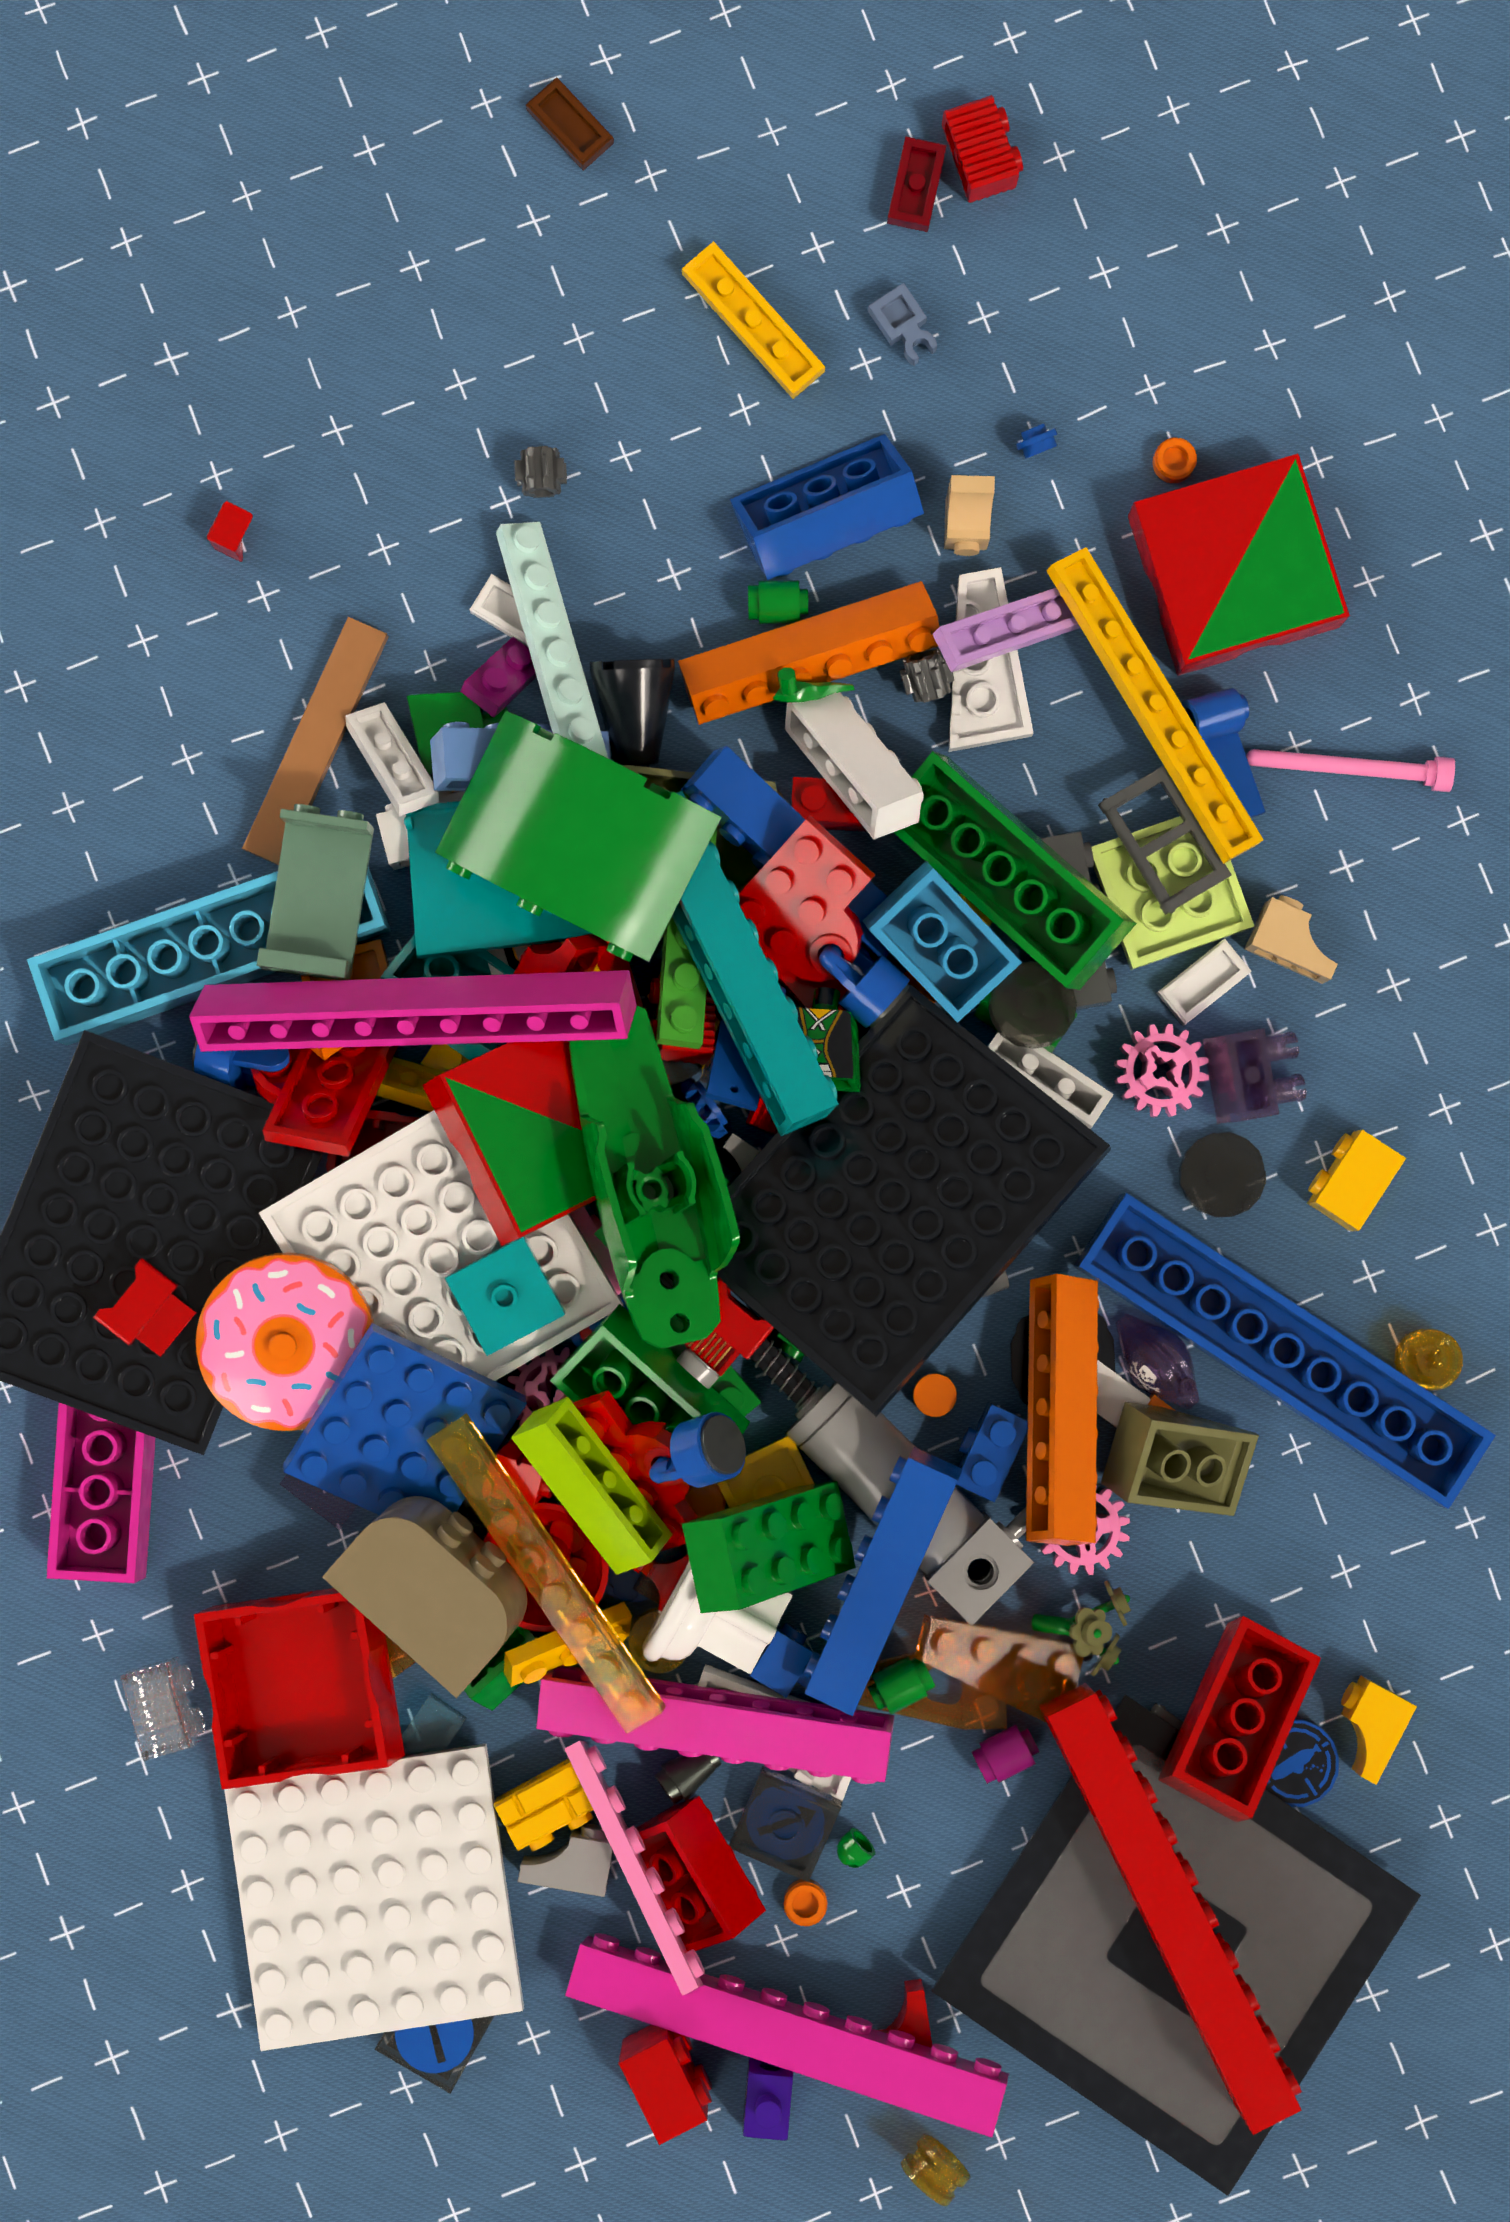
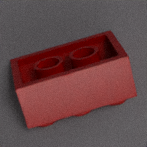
(699, 1874)

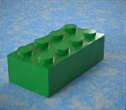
(639, 1376)
(768, 1547)

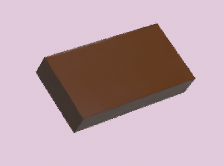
(570, 123)

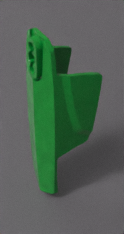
(654, 1185)

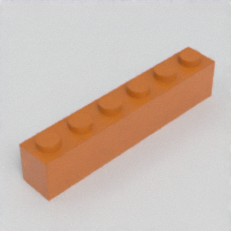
(815, 648)
(1062, 1410)

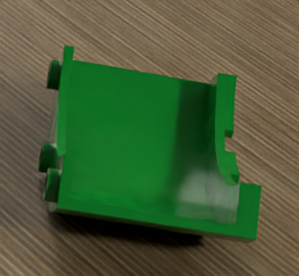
(577, 836)

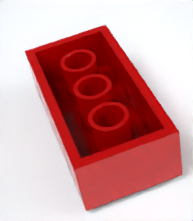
(1239, 1719)

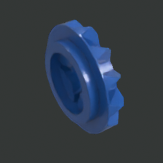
(705, 1107)

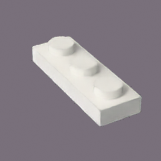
(392, 759)

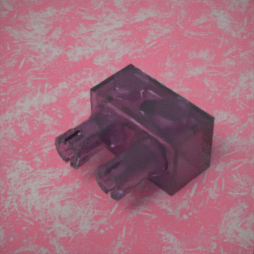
(1243, 1074)

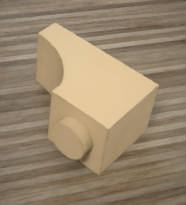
(968, 514)
(1285, 939)

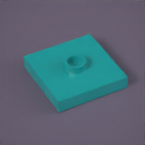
(505, 1295)

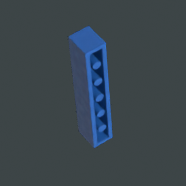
(762, 822)
(882, 1581)

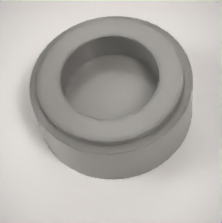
(697, 1368)

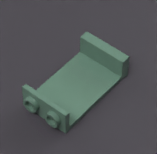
(318, 894)

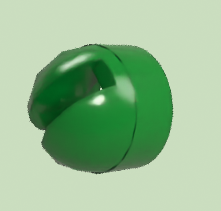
(855, 1849)

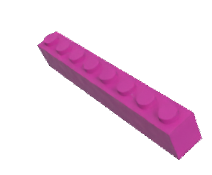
(727, 1726)

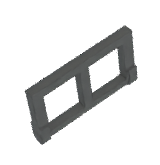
(1138, 855)

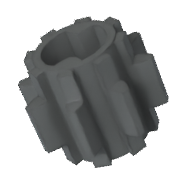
(540, 472)
(926, 676)

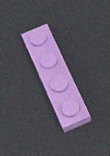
(1004, 629)

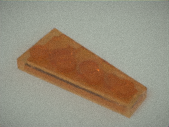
(1001, 1662)

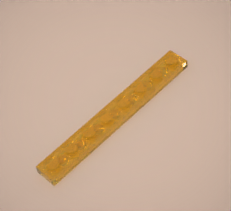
(546, 1573)

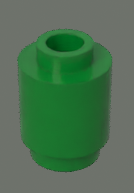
(777, 602)
(900, 1684)

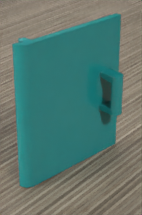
(462, 913)

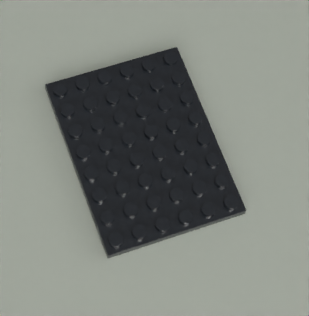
(124, 1172)
(902, 1200)

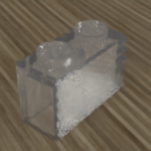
(162, 1708)

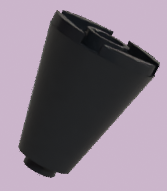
(634, 706)

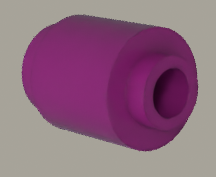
(1005, 1754)

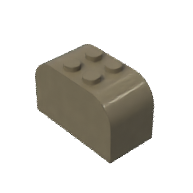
(432, 1588)

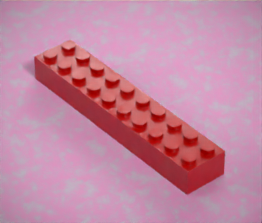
(1174, 1915)

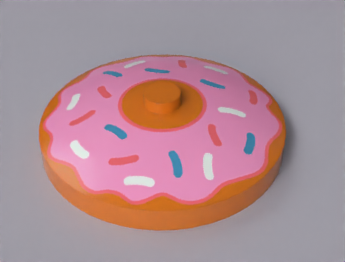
(279, 1337)

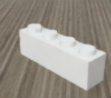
(855, 763)

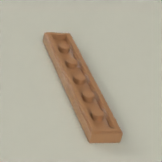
(317, 734)

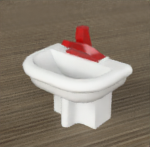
(680, 1626)

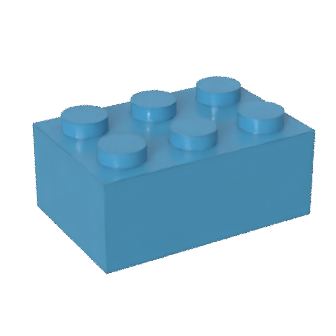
(941, 941)

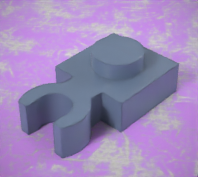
(900, 319)

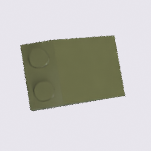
(1178, 1460)

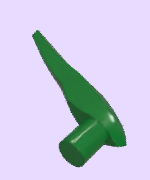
(796, 691)

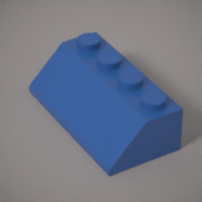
(827, 506)

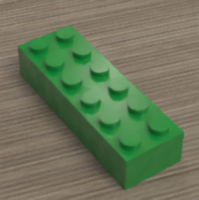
(1013, 875)

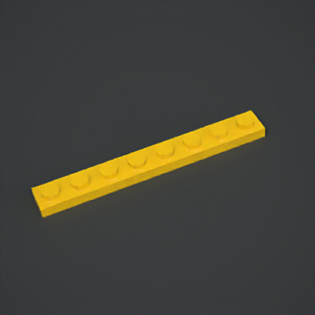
(1154, 705)

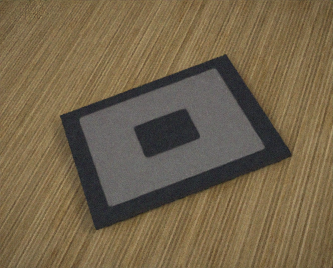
(1083, 1992)

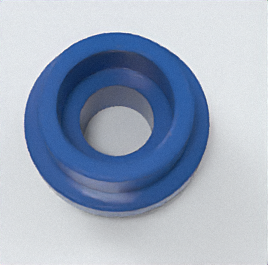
(1037, 440)

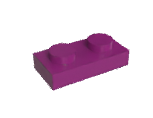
(501, 677)

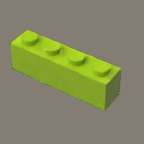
(592, 1486)

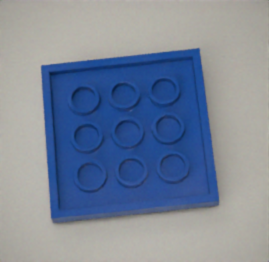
(377, 1419)

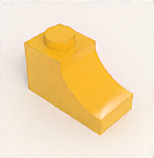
(1378, 1724)

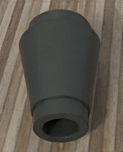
(685, 1775)

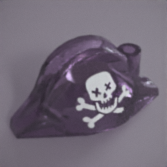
(1158, 1361)

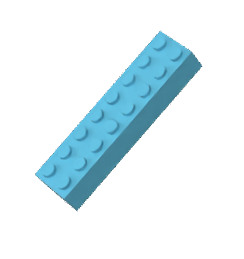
(166, 959)

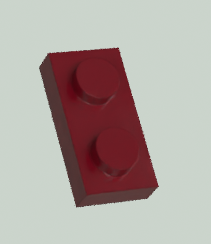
(916, 184)

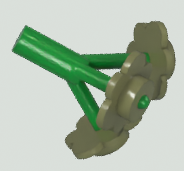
(1090, 1629)

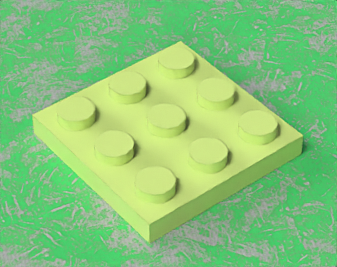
(1200, 921)

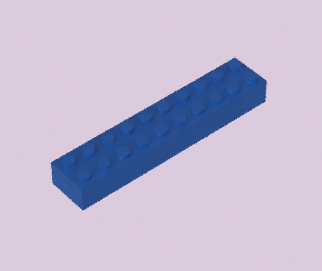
(1284, 1351)

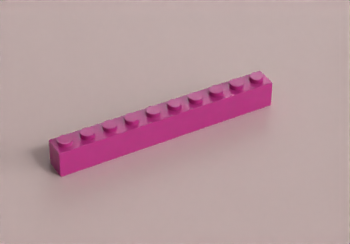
(415, 1011)
(792, 2035)

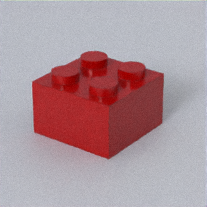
(665, 2081)

